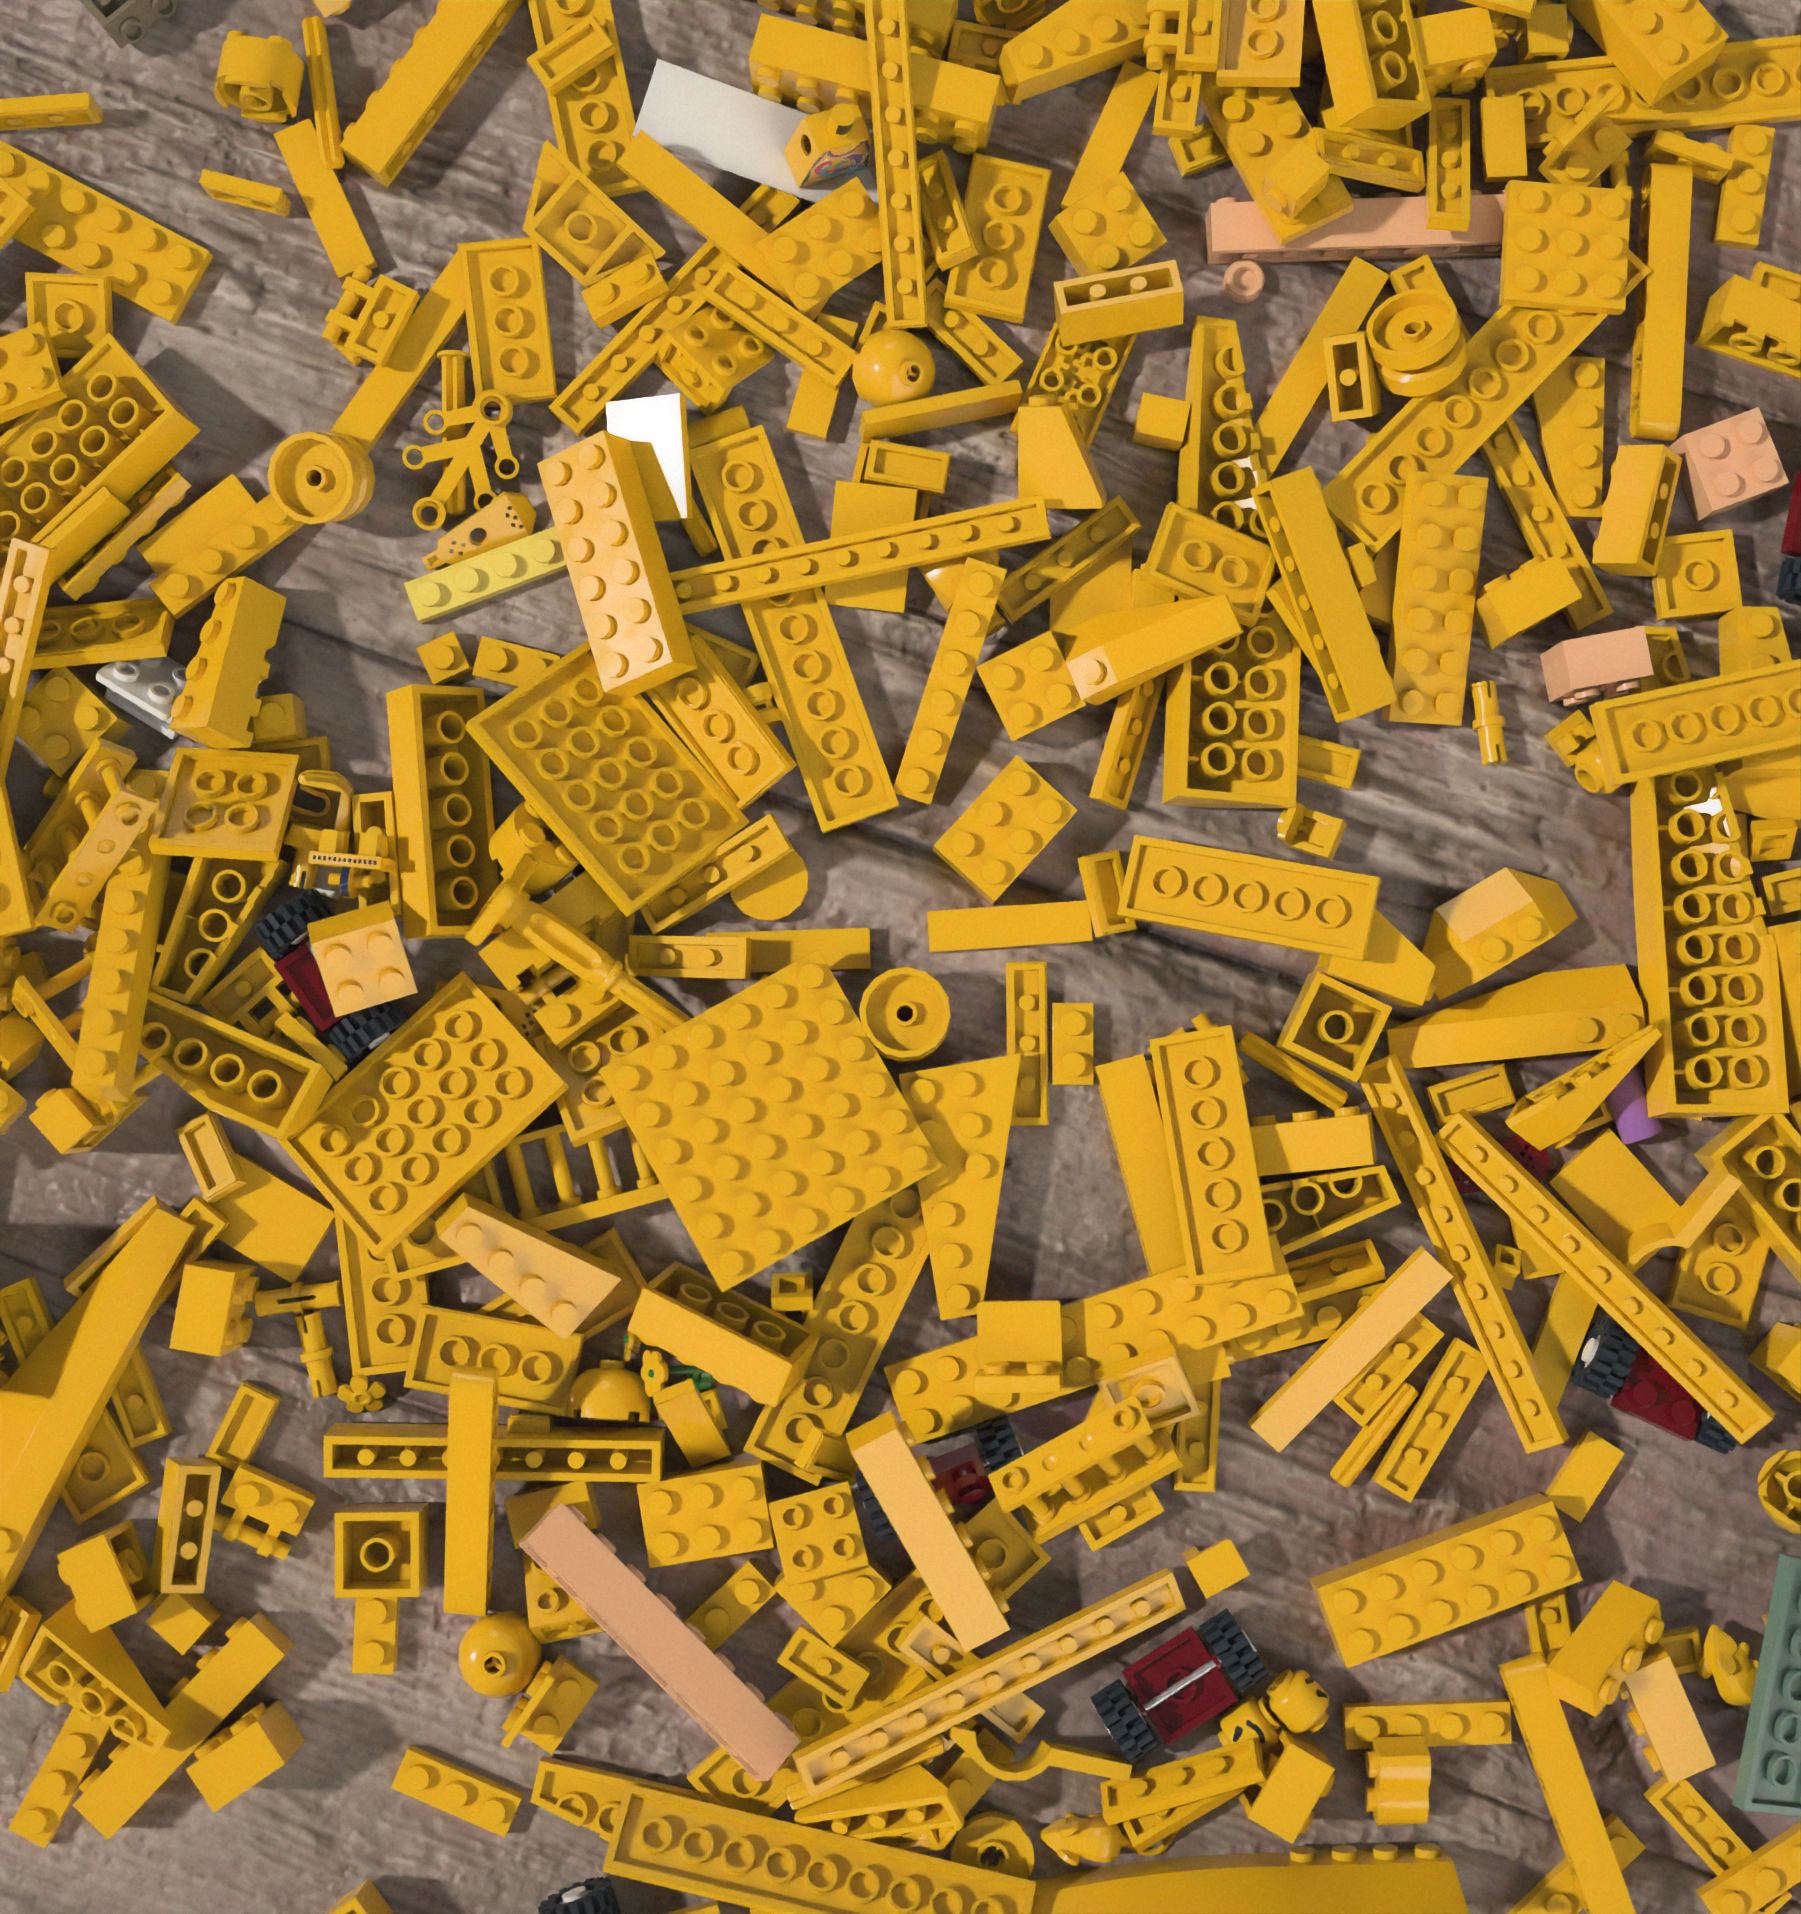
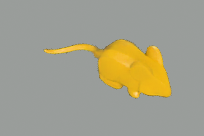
(1730, 1667)
(1091, 1839)

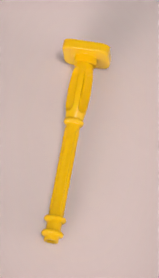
(566, 945)

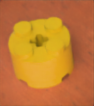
(259, 77)
(529, 834)

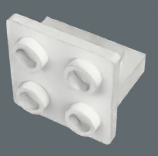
(145, 689)

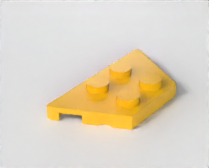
(580, 222)

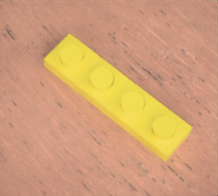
(486, 575)

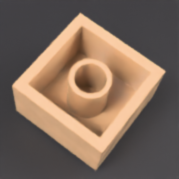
(1728, 464)
(1596, 665)

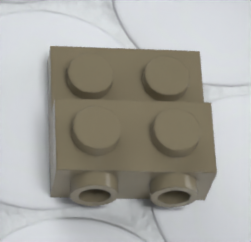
(128, 19)

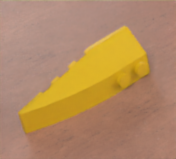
(1526, 1019)
(232, 1069)

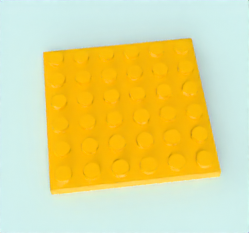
(769, 1120)

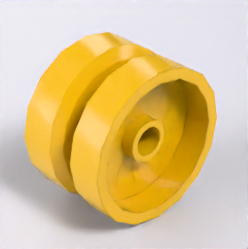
(1417, 342)
(321, 477)
(911, 1039)

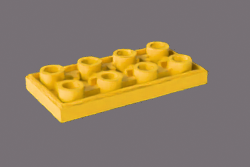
(1081, 376)

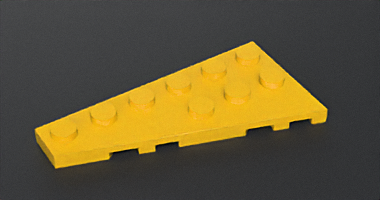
(967, 1123)

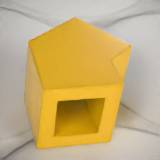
(1506, 1264)

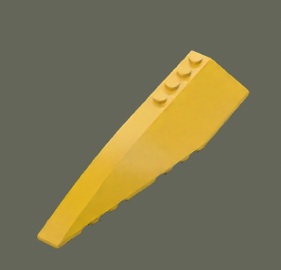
(107, 433)
(1238, 703)
(1701, 940)
(68, 1380)
(1265, 1883)

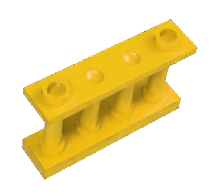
(86, 834)
(31, 1003)
(570, 1207)
(1086, 1469)

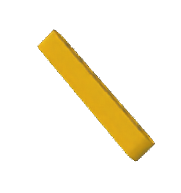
(1661, 302)
(471, 1489)
(1565, 1787)

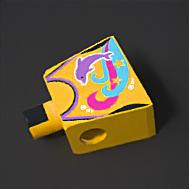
(836, 144)

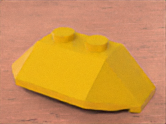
(1493, 927)
(897, 1811)

